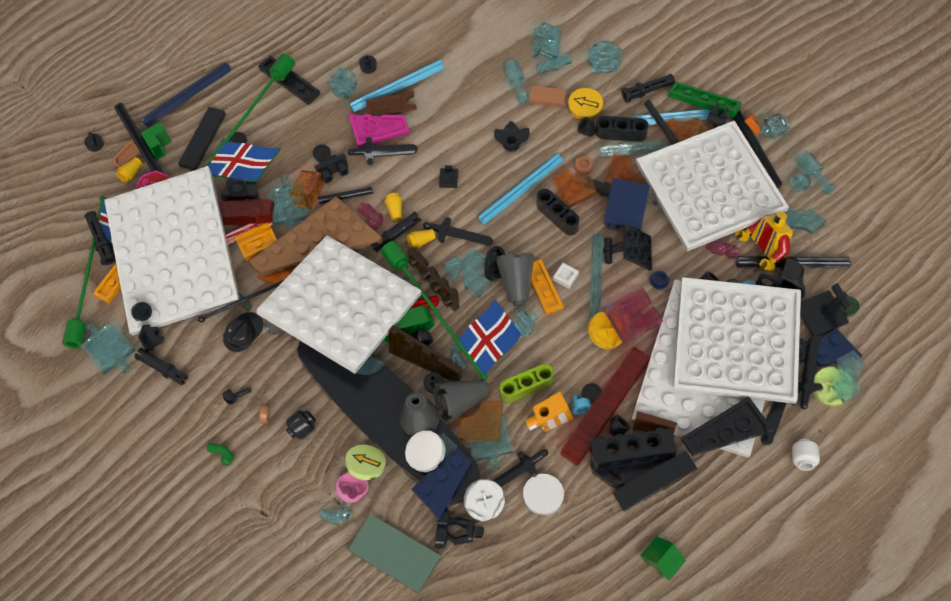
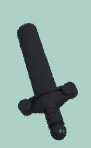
(382, 150)
(445, 229)
(807, 384)
(774, 420)
(526, 464)

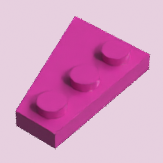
(377, 127)

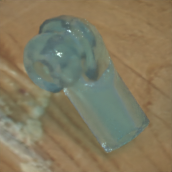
(456, 356)
(336, 517)

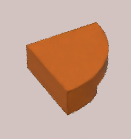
(750, 121)

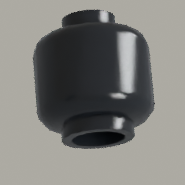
(300, 424)

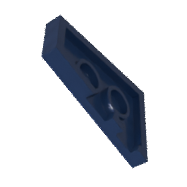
(441, 483)

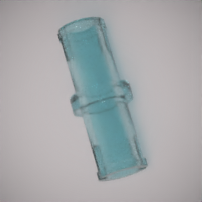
(553, 63)

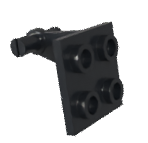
(635, 247)
(823, 311)

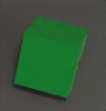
(156, 138)
(663, 557)

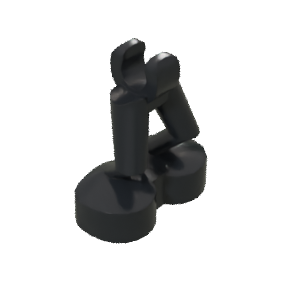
(443, 533)

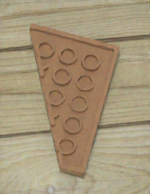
(332, 220)

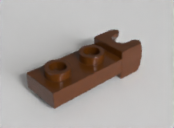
(390, 104)

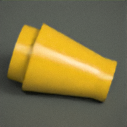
(128, 170)
(394, 206)
(419, 238)

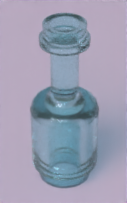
(515, 79)
(811, 166)

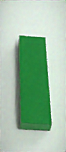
(703, 98)

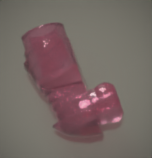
(369, 212)
(722, 248)

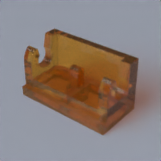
(307, 188)

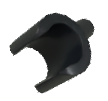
(231, 397)

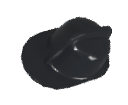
(242, 331)

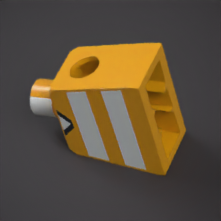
(550, 413)

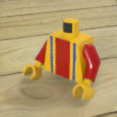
(772, 237)

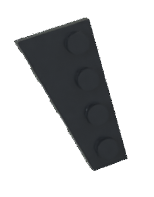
(730, 427)

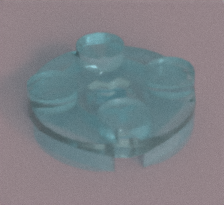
(602, 65)

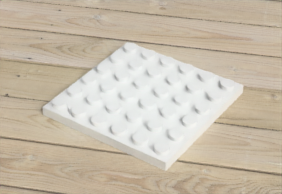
(711, 185)
(339, 303)
(738, 340)

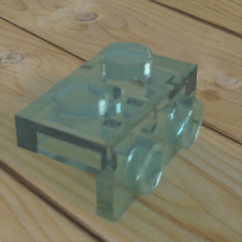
(546, 41)

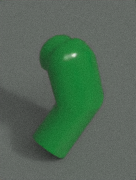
(227, 455)

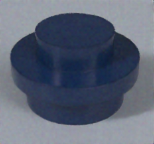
(659, 280)

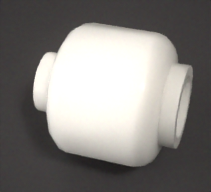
(805, 454)

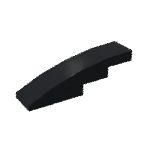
(655, 480)

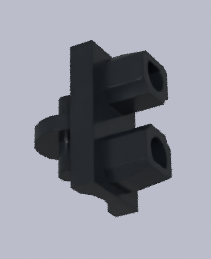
(331, 165)

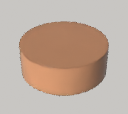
(583, 165)
(264, 413)

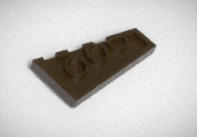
(439, 286)
(417, 353)

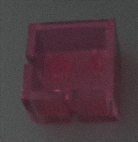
(627, 317)

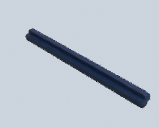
(186, 94)

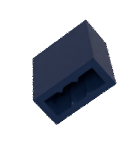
(626, 204)

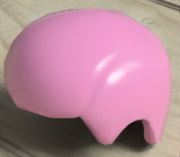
(350, 488)

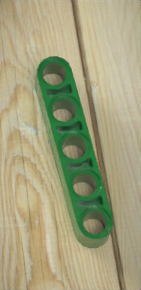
(413, 320)

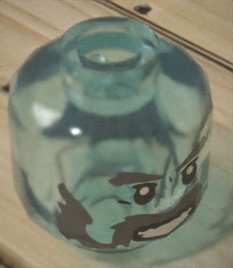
(775, 126)

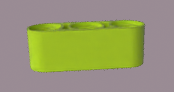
(521, 391)

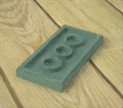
(394, 553)

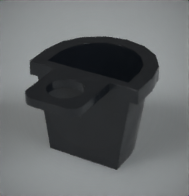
(239, 190)
(790, 277)

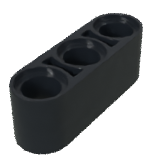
(632, 128)
(556, 204)

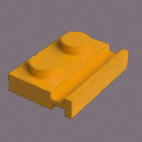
(255, 240)

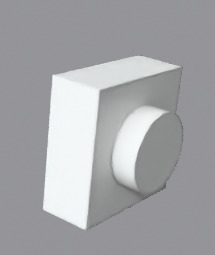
(565, 275)

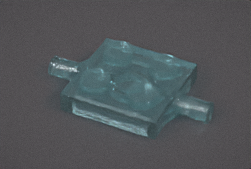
(284, 209)
(108, 348)
(492, 450)

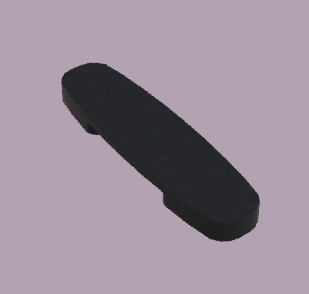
(374, 407)

